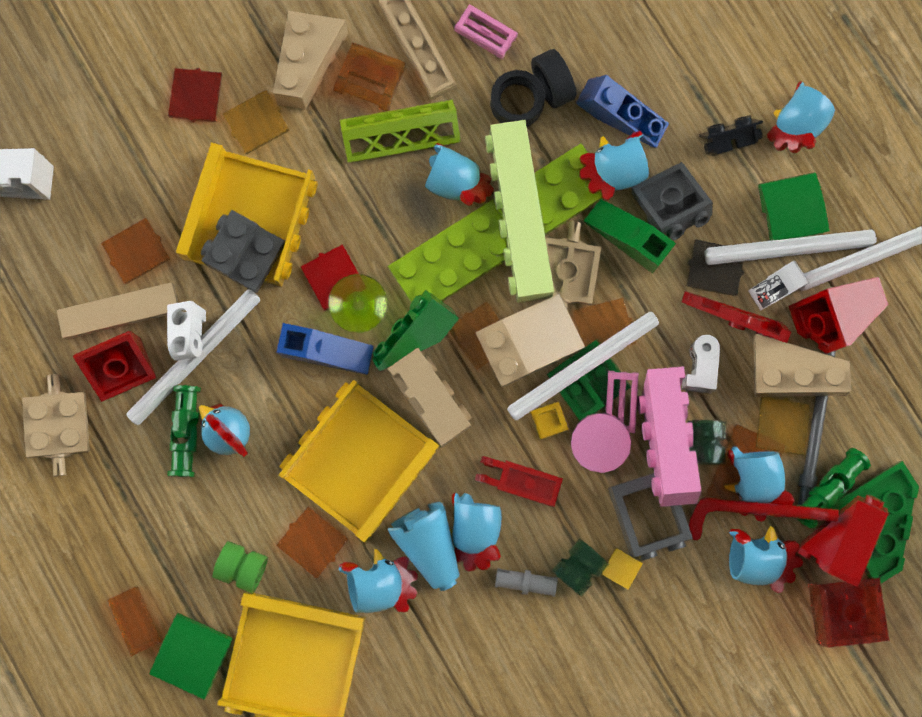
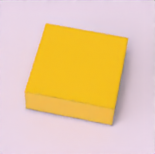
(549, 420)
(622, 568)

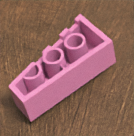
(669, 437)

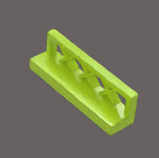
(400, 120)

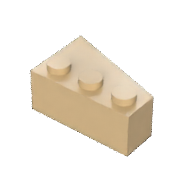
(305, 56)
(797, 371)

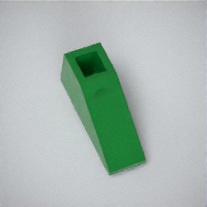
(630, 234)
(420, 328)

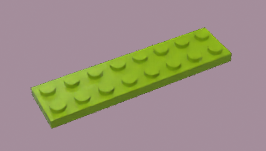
(475, 243)

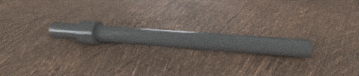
(808, 479)

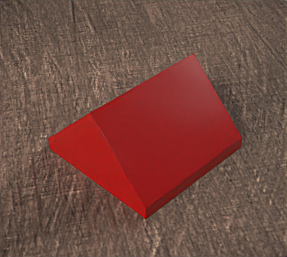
(116, 365)

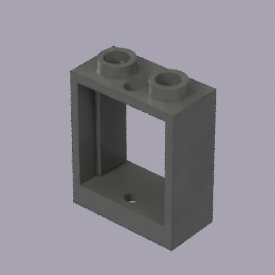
(649, 550)

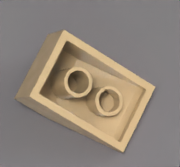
(530, 340)

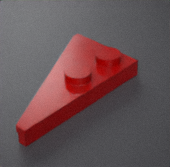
(738, 317)

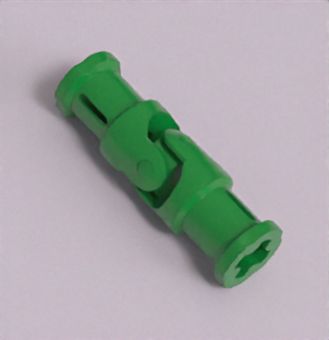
(184, 426)
(836, 483)

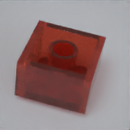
(848, 613)

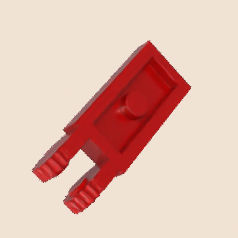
(523, 481)

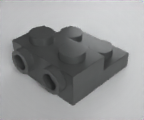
(673, 201)
(242, 251)

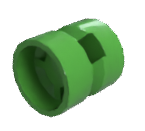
(238, 566)

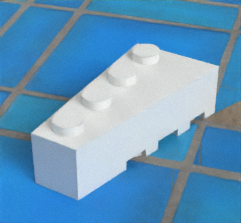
(25, 174)

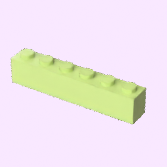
(520, 210)

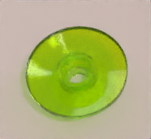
(353, 289)

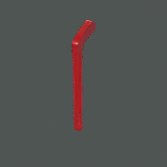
(709, 504)

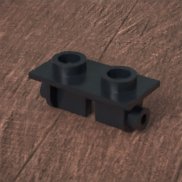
(720, 136)

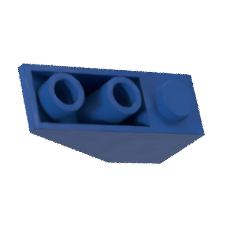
(621, 110)
(324, 349)

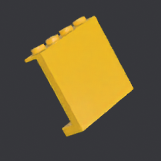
(255, 189)
(358, 460)
(291, 659)

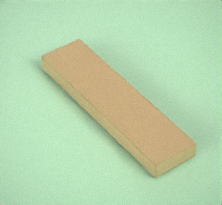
(418, 46)
(116, 311)

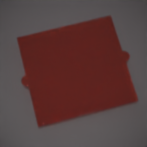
(195, 95)

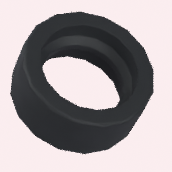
(517, 77)
(555, 78)

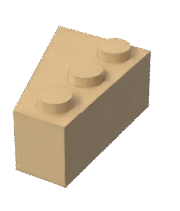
(430, 397)

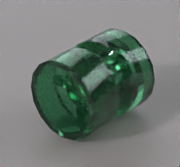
(706, 441)
(580, 567)

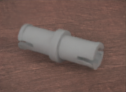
(526, 582)

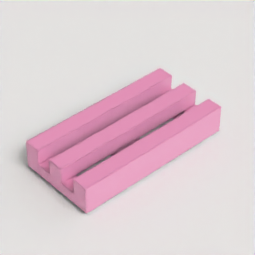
(478, 39)
(623, 376)

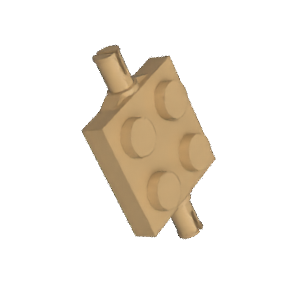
(573, 267)
(55, 425)

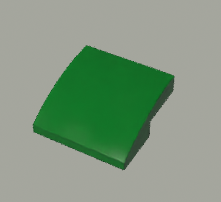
(794, 207)
(590, 391)
(191, 656)

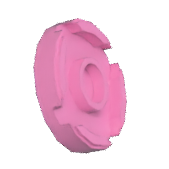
(601, 442)

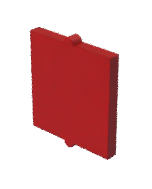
(327, 271)

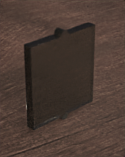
(717, 278)

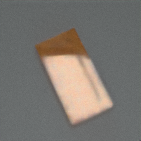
(134, 621)

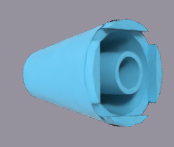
(428, 544)

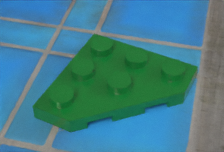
(897, 491)

